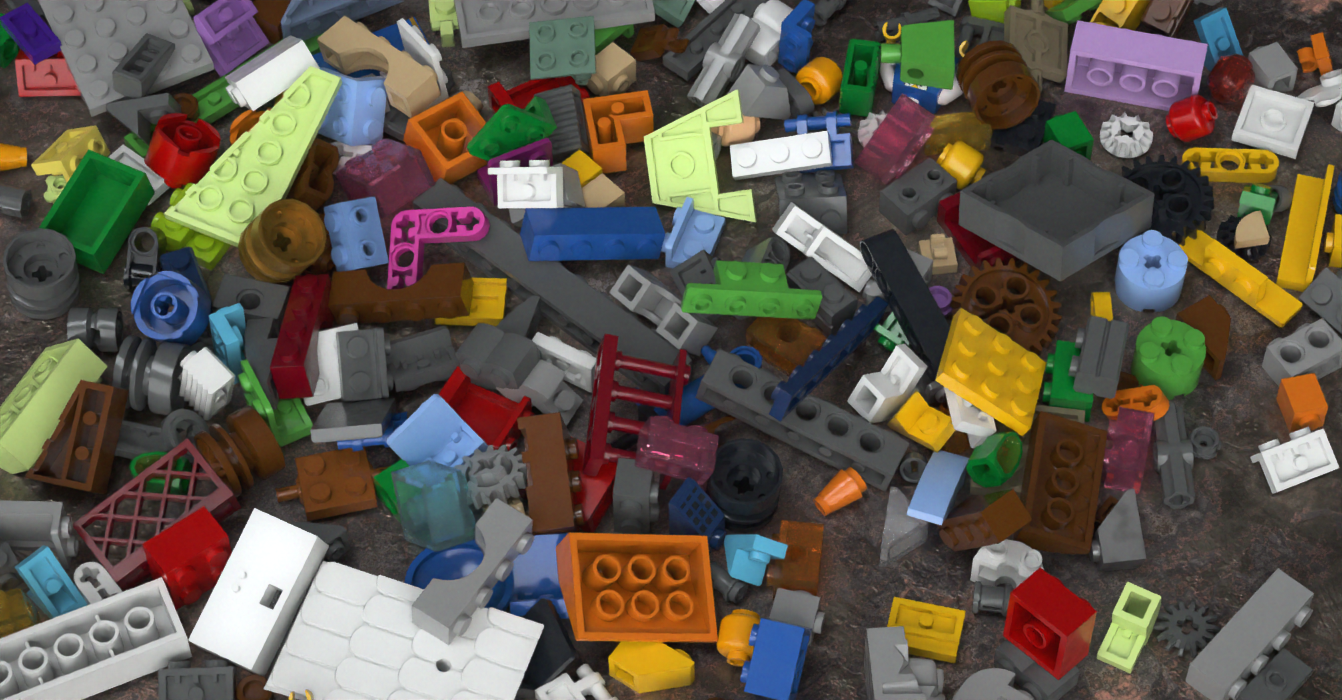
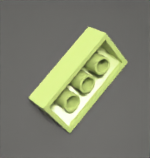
(38, 400)

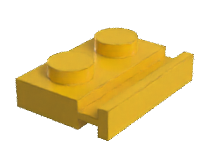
(487, 304)
(929, 628)

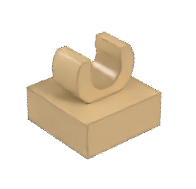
(942, 253)

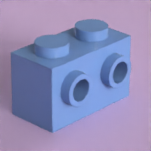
(355, 234)

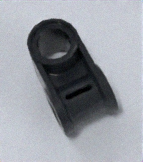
(143, 261)

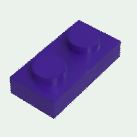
(31, 33)

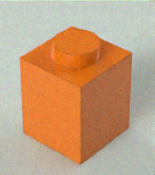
(1302, 402)

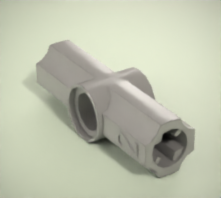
(724, 60)

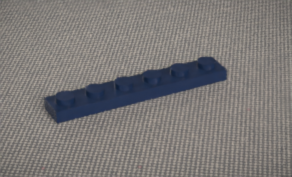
(824, 362)

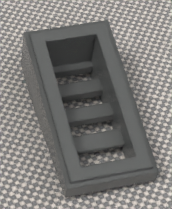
(135, 83)

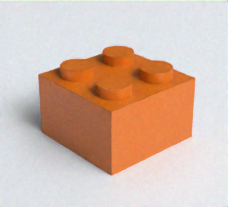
(444, 136)

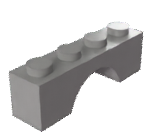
(447, 605)

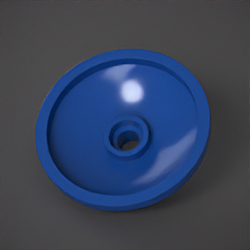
(455, 564)

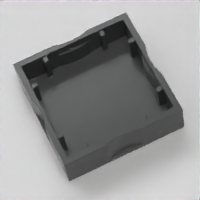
(1056, 210)

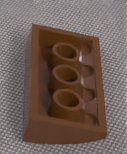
(1061, 484)

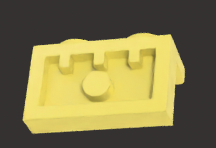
(69, 151)

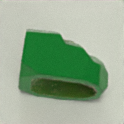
(995, 459)
(156, 484)

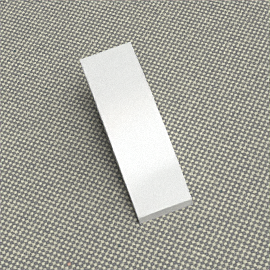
(823, 245)

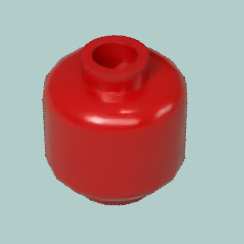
(1191, 118)

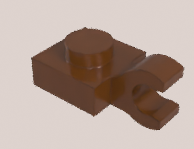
(654, 40)

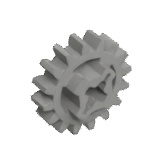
(493, 475)

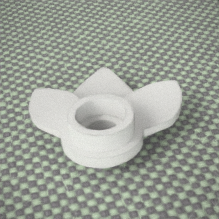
(1327, 92)

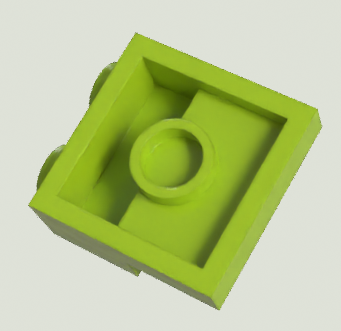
(206, 248)

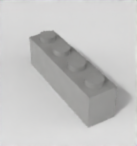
(1250, 637)

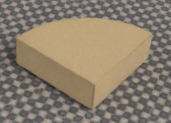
(1251, 231)

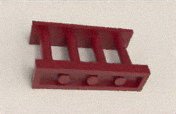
(608, 390)

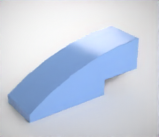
(938, 487)

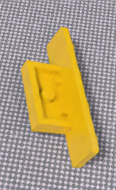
(1241, 278)

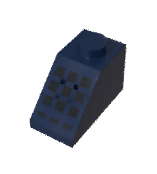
(696, 514)

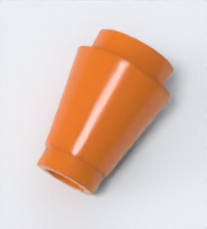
(840, 491)

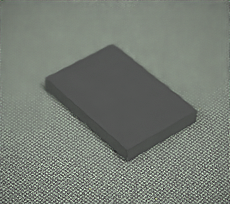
(353, 420)

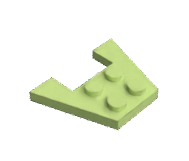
(684, 162)

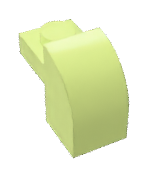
(1130, 627)

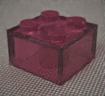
(890, 147)
(388, 172)

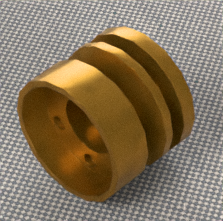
(282, 241)

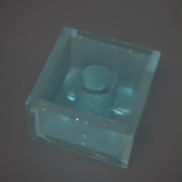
(433, 505)

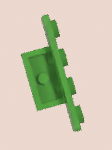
(750, 291)

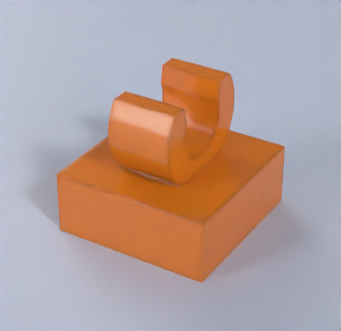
(1317, 56)

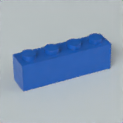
(592, 233)

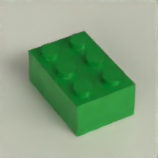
(99, 208)

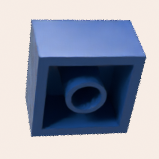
(776, 659)

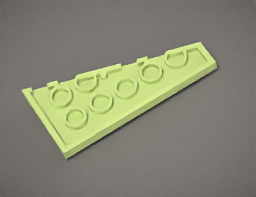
(259, 163)

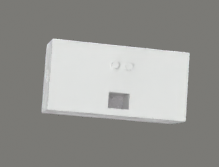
(259, 592)

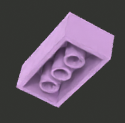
(1133, 66)

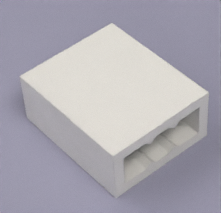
(269, 73)

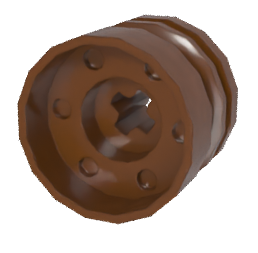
(998, 84)
(245, 448)

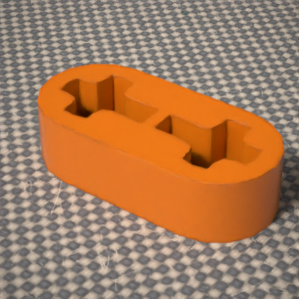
(1143, 398)

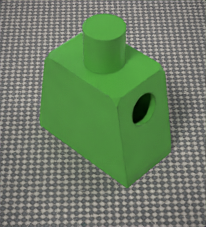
(924, 54)

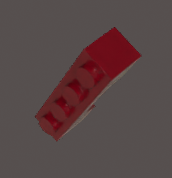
(295, 353)

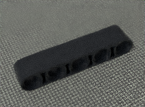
(907, 297)

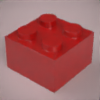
(189, 556)
(1049, 623)

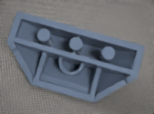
(313, 17)

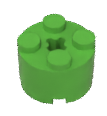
(1169, 356)

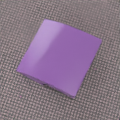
(230, 33)

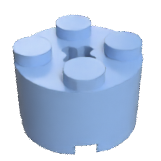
(1150, 272)

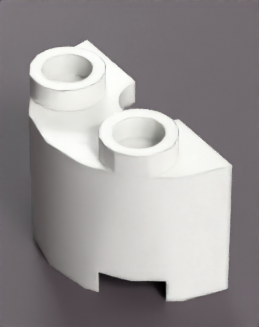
(1005, 563)

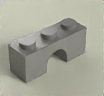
(658, 303)

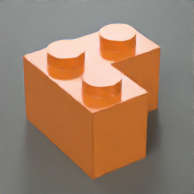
(615, 122)

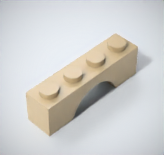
(354, 48)

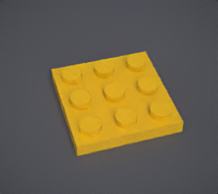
(991, 371)

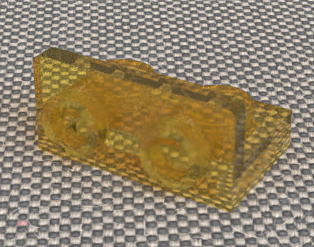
(957, 127)

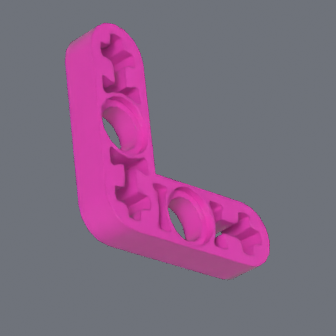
(423, 234)

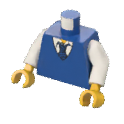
(927, 97)

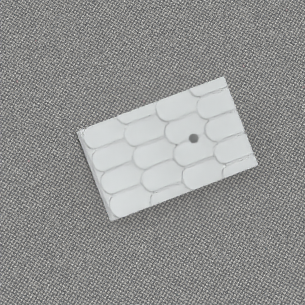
(361, 644)

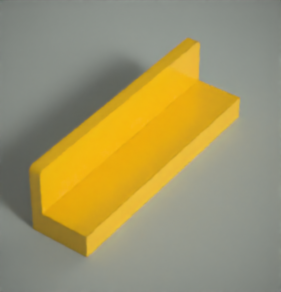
(1304, 231)

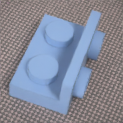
(691, 234)

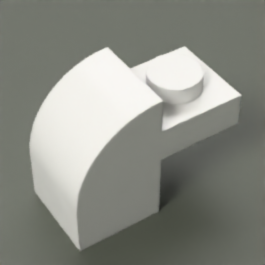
(884, 392)

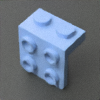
(356, 111)
(435, 435)

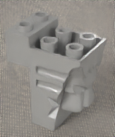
(895, 675)

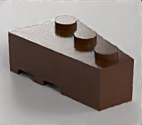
(84, 440)
(551, 474)

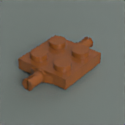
(333, 483)

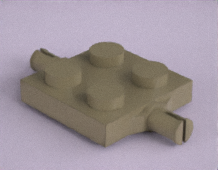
(1039, 40)

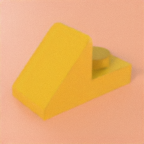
(922, 423)

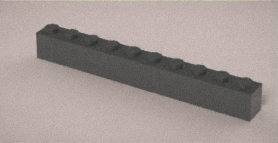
(563, 296)

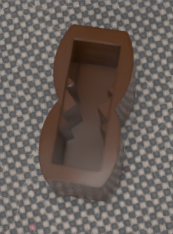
(315, 179)

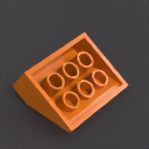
(637, 587)

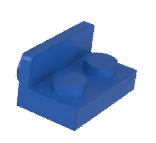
(797, 37)

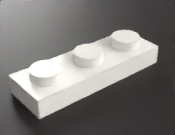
(781, 155)

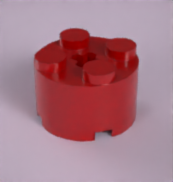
(182, 149)

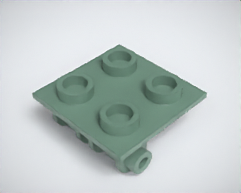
(563, 49)

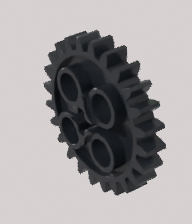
(1181, 196)

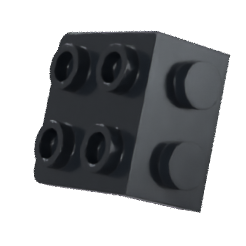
(552, 652)

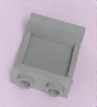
(38, 523)

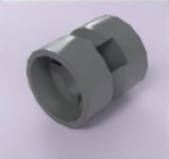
(84, 323)

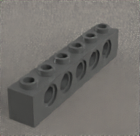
(809, 435)

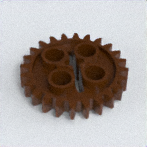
(992, 285)

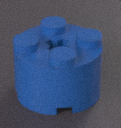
(166, 290)

